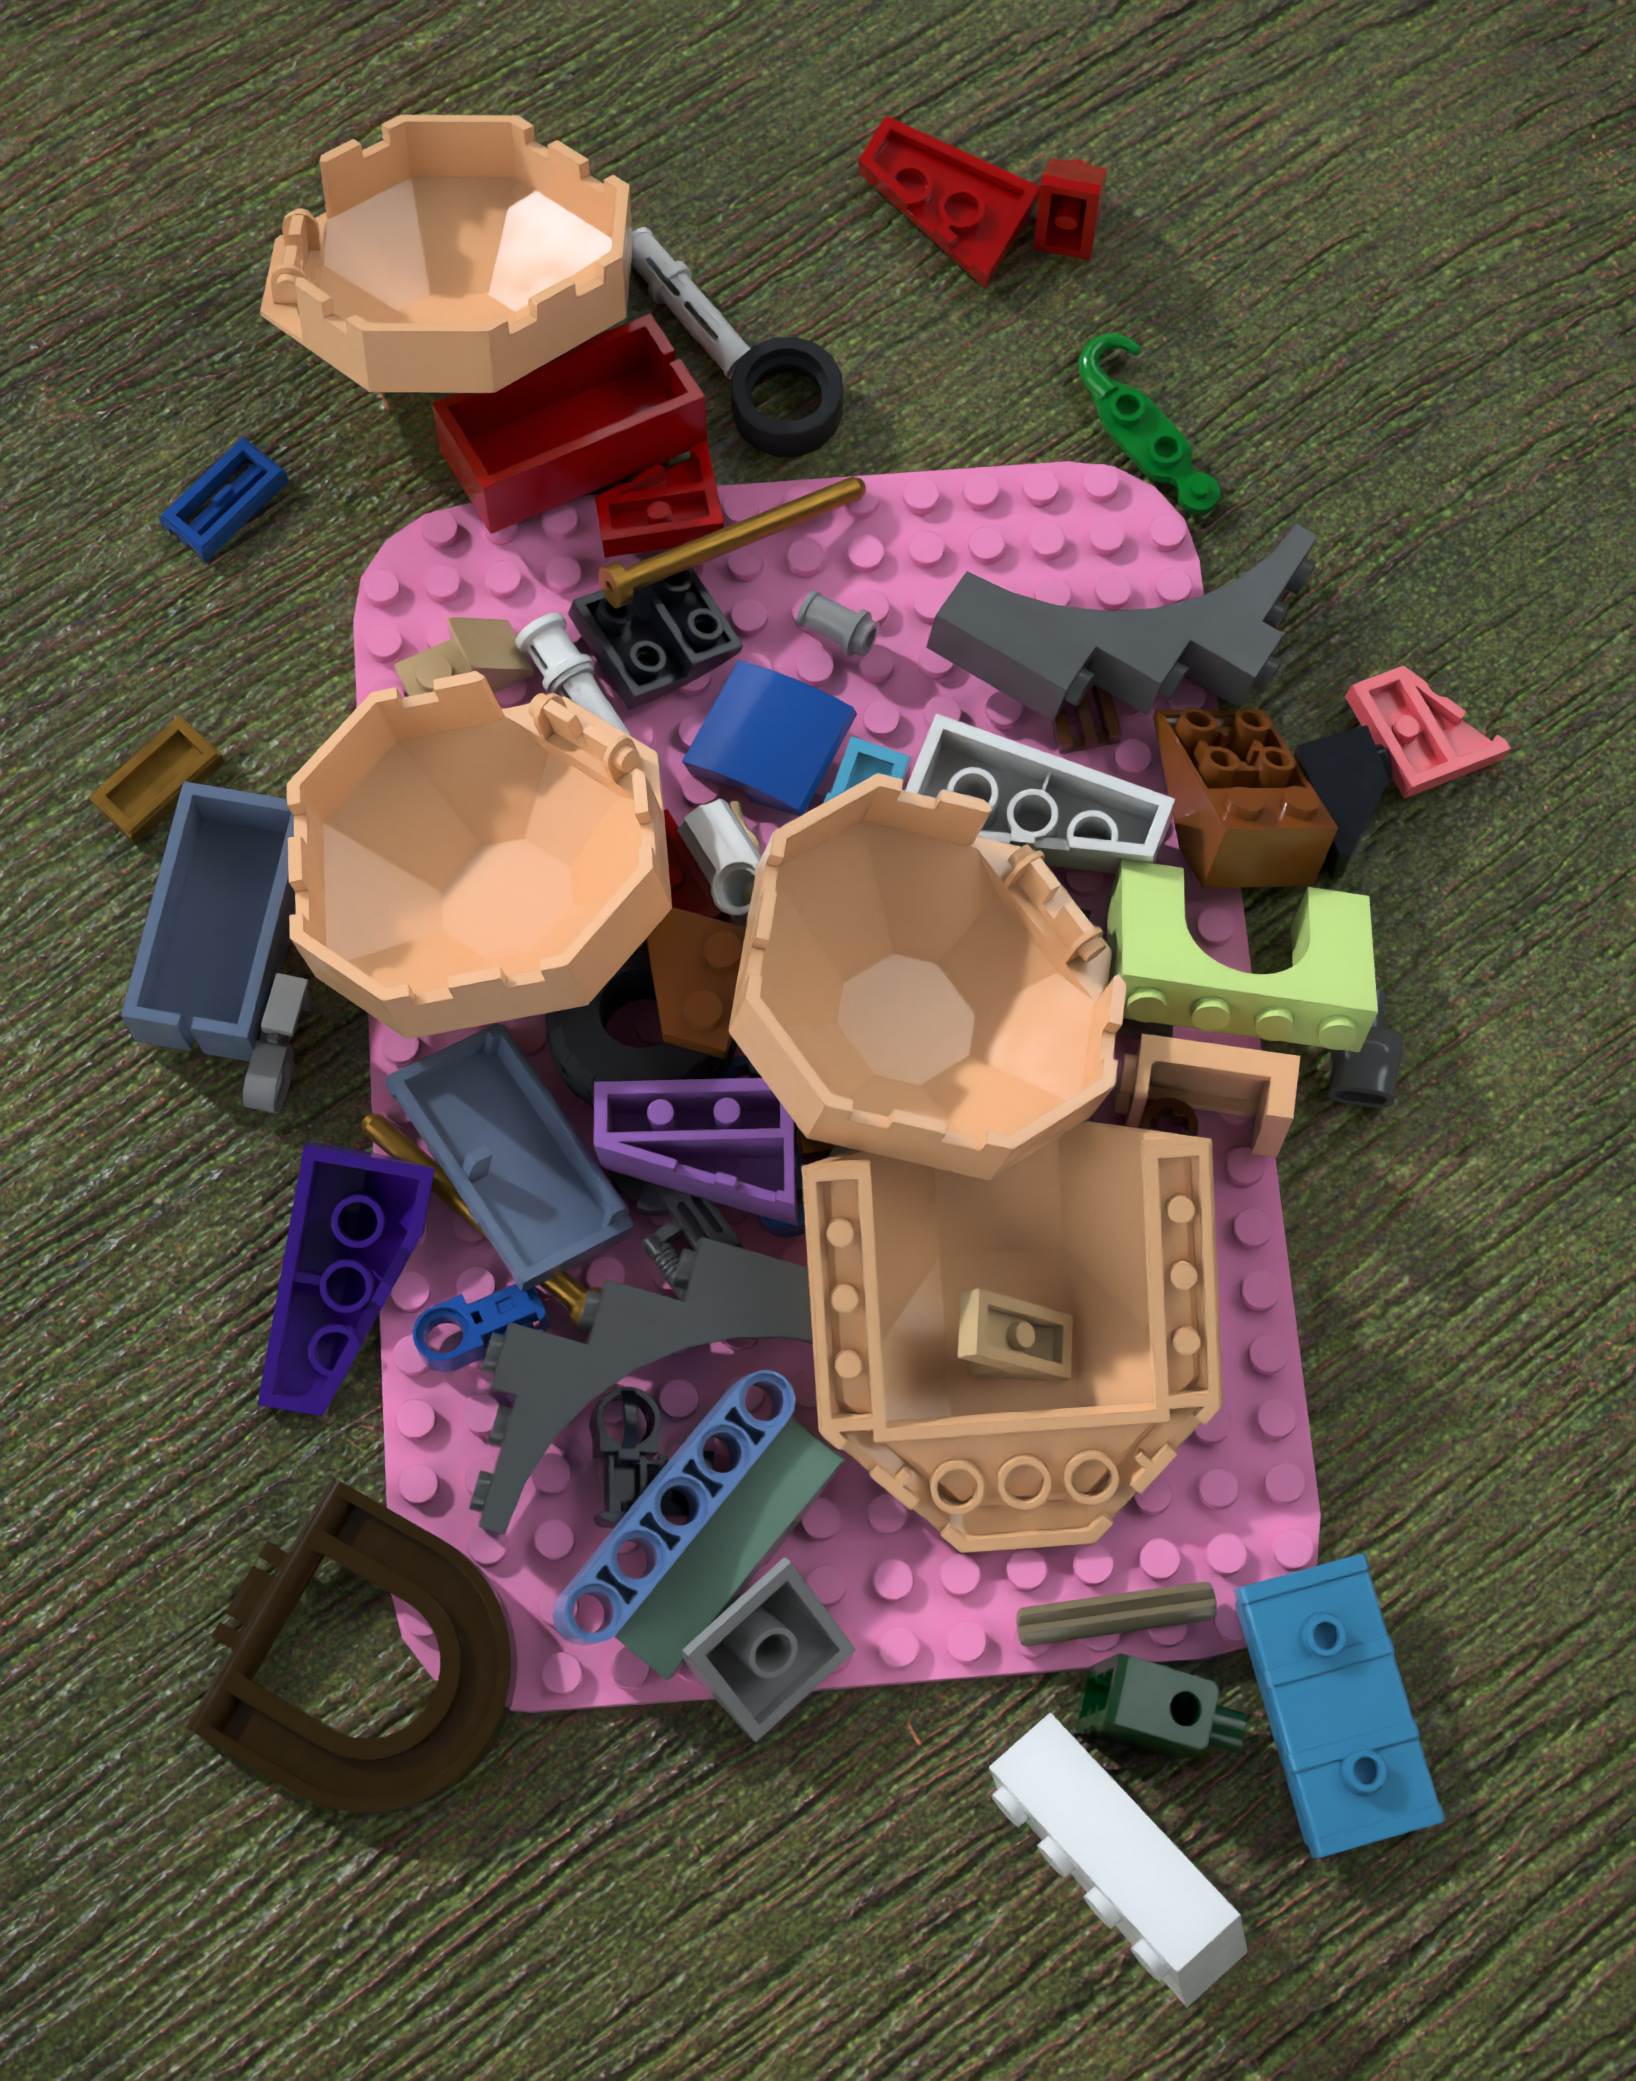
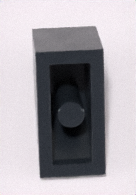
(1350, 781)

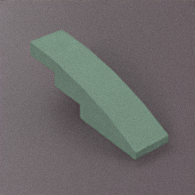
(731, 1547)

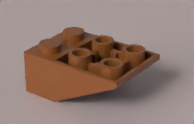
(1241, 800)

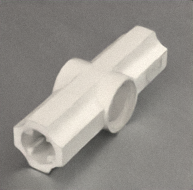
(722, 854)

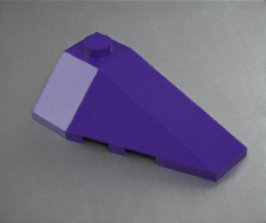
(343, 1253)

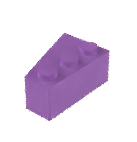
(702, 1139)

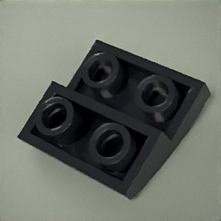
(658, 639)

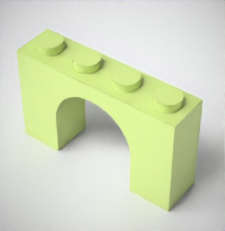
(1170, 980)

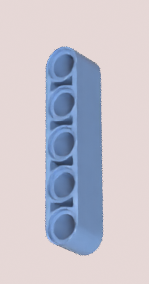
(700, 1486)

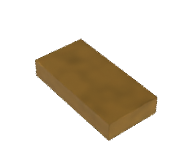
(153, 778)

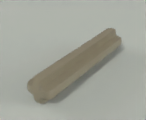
(1116, 1613)

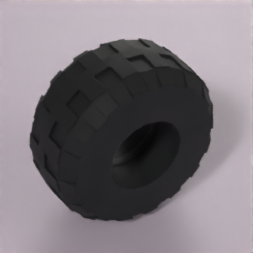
(589, 1055)

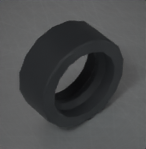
(787, 356)

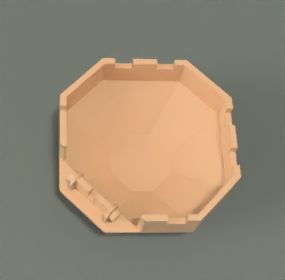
(452, 256)
(474, 856)
(923, 984)

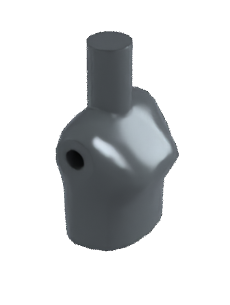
(1371, 1074)

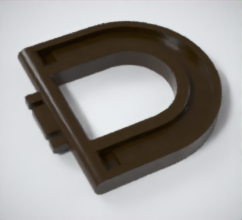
(310, 1755)

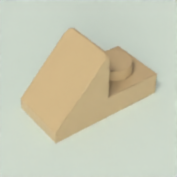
(473, 646)
(1013, 1338)

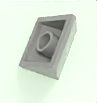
(768, 1650)

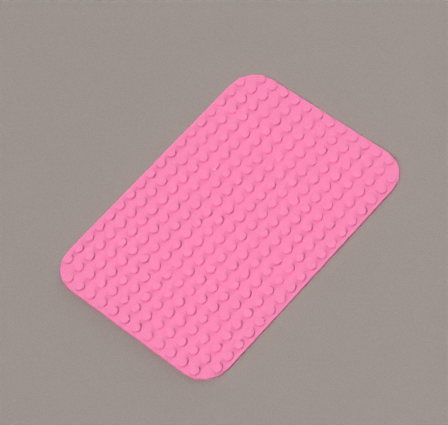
(915, 1608)

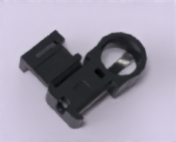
(627, 1482)

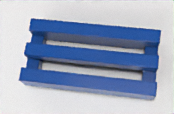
(241, 503)

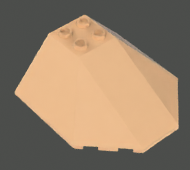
(1088, 1226)

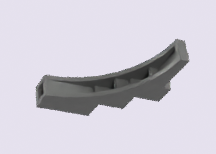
(1056, 652)
(553, 1377)

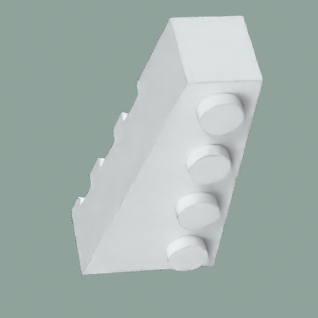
(1043, 800)
(1120, 1858)

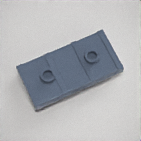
(512, 1155)

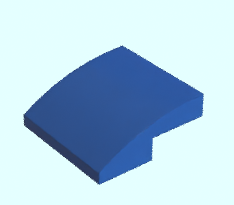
(770, 737)

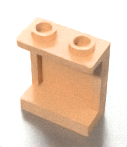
(1213, 1080)

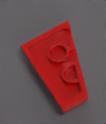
(950, 195)

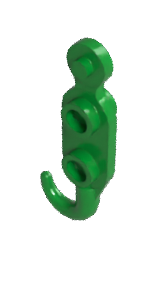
(1143, 429)

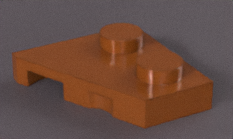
(695, 979)

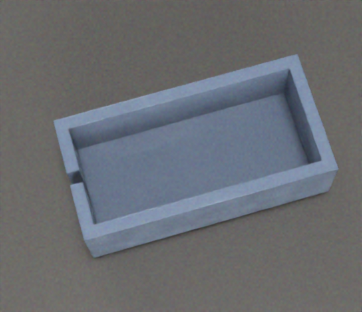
(214, 924)

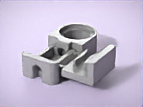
(272, 1056)

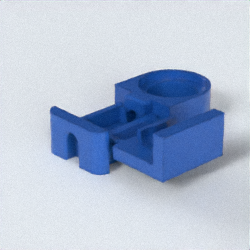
(496, 1312)

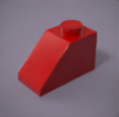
(1069, 207)

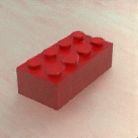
(572, 424)

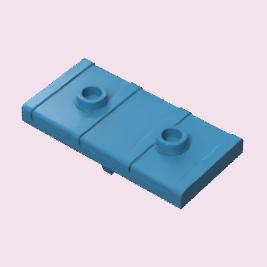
(1337, 1706)

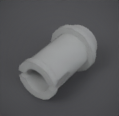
(839, 624)

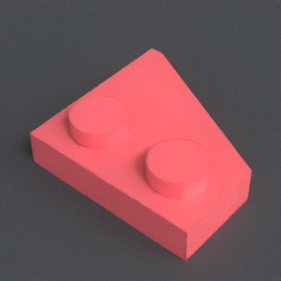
(1421, 731)

